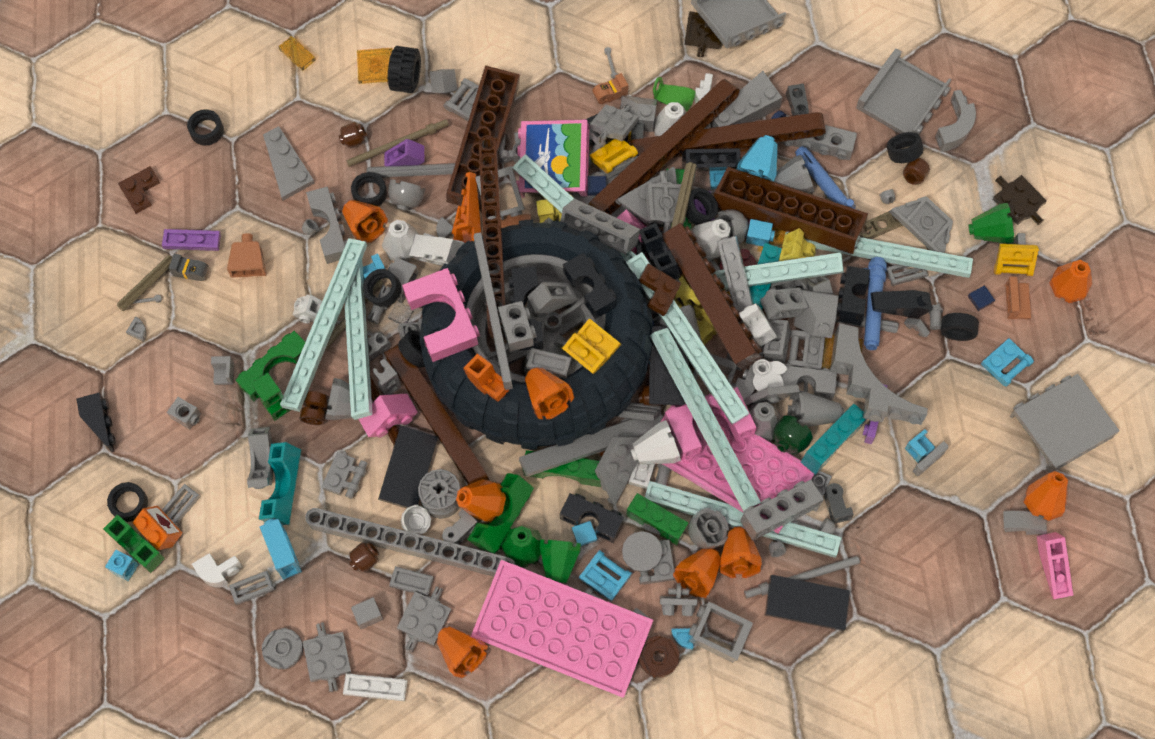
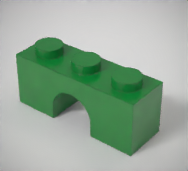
(270, 396)
(647, 512)
(133, 543)

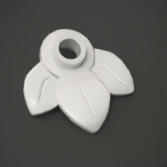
(770, 377)

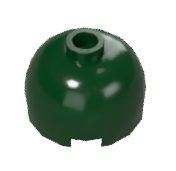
(791, 436)

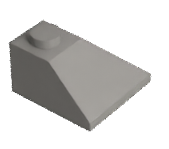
(642, 107)
(820, 314)

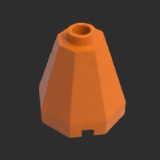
(364, 220)
(1072, 281)
(547, 393)
(1047, 496)
(482, 500)
(740, 555)
(698, 572)
(460, 651)

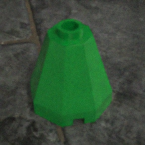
(993, 225)
(522, 545)
(559, 559)

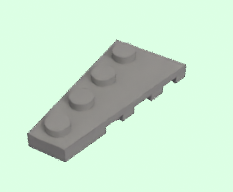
(287, 166)

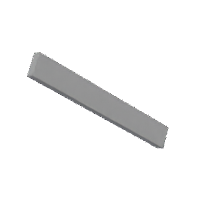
(500, 348)
(583, 446)

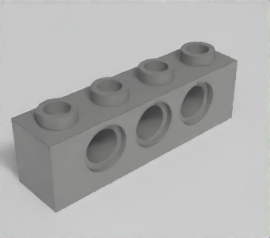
(844, 139)
(609, 229)
(757, 526)

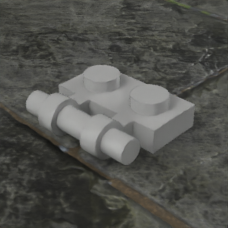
(339, 473)

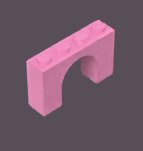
(442, 288)
(681, 426)

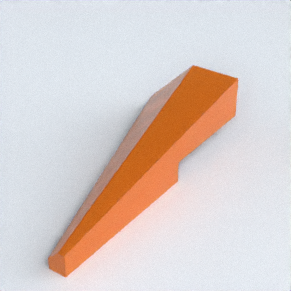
(468, 216)

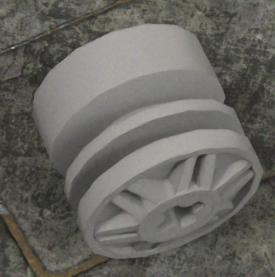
(442, 504)

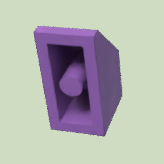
(405, 153)

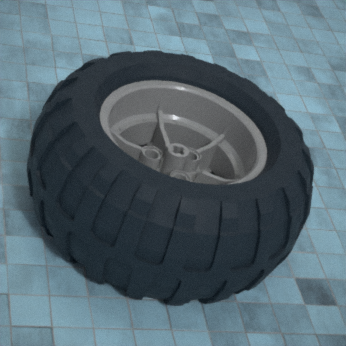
(596, 395)

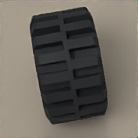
(404, 69)

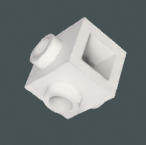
(307, 308)

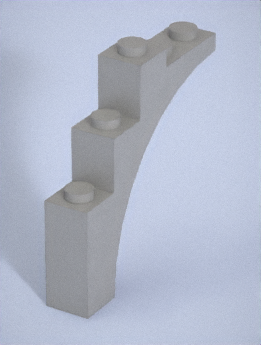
(862, 383)

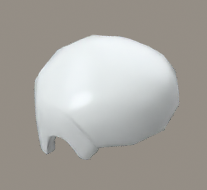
(416, 519)

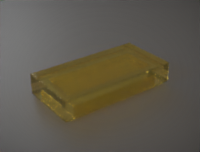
(297, 53)

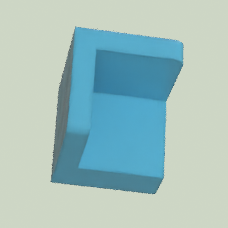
(377, 264)
(920, 446)

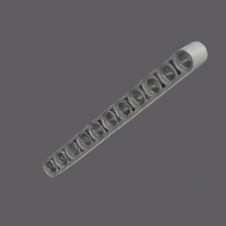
(403, 537)

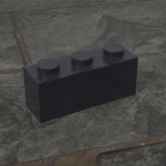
(711, 158)

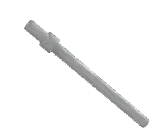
(763, 587)

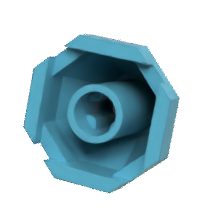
(761, 159)

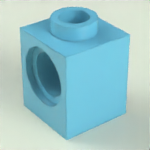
(760, 233)
(121, 565)

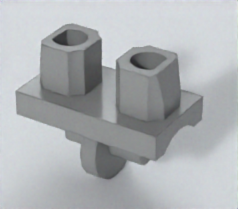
(687, 603)

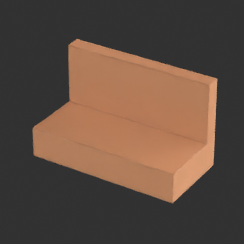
(1017, 299)

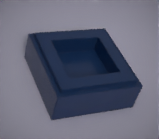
(596, 184)
(981, 298)

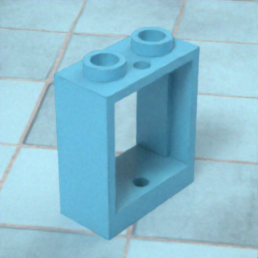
(280, 548)

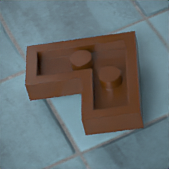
(134, 188)
(663, 287)

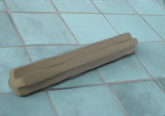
(684, 194)
(144, 284)

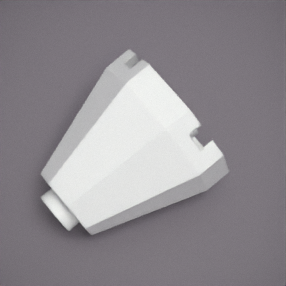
(668, 117)
(708, 235)
(399, 240)
(656, 446)

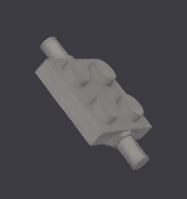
(613, 123)
(662, 201)
(424, 618)
(326, 657)

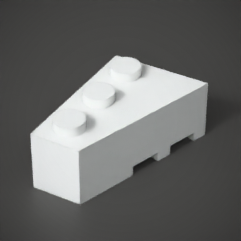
(434, 249)

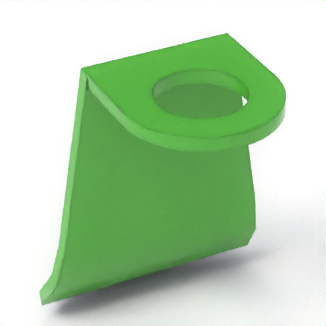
(671, 93)

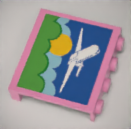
(559, 150)

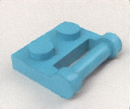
(1002, 357)
(601, 580)

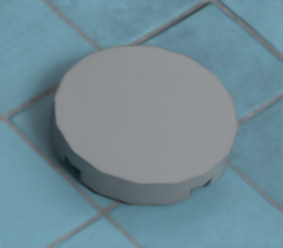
(642, 551)
(282, 648)

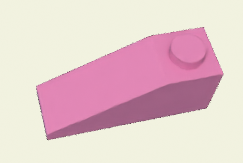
(1055, 564)

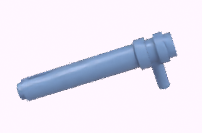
(822, 179)
(873, 319)

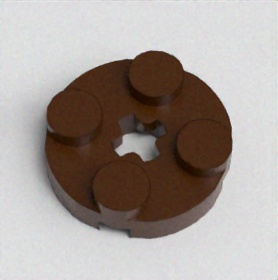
(670, 660)

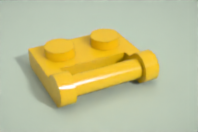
(613, 155)
(1016, 255)

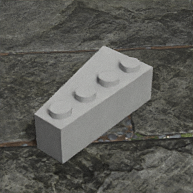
(753, 103)

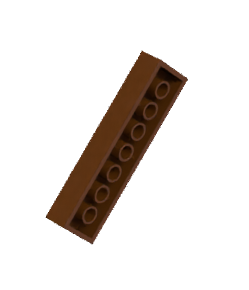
(488, 117)
(791, 209)
(712, 297)

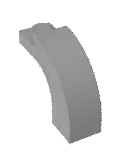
(955, 134)
(260, 472)

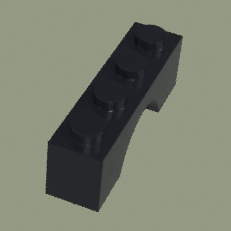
(524, 282)

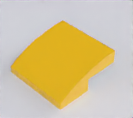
(591, 346)

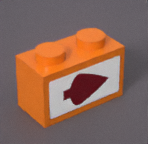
(157, 528)

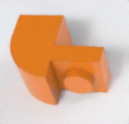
(485, 378)

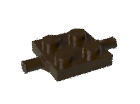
(700, 34)
(1021, 198)

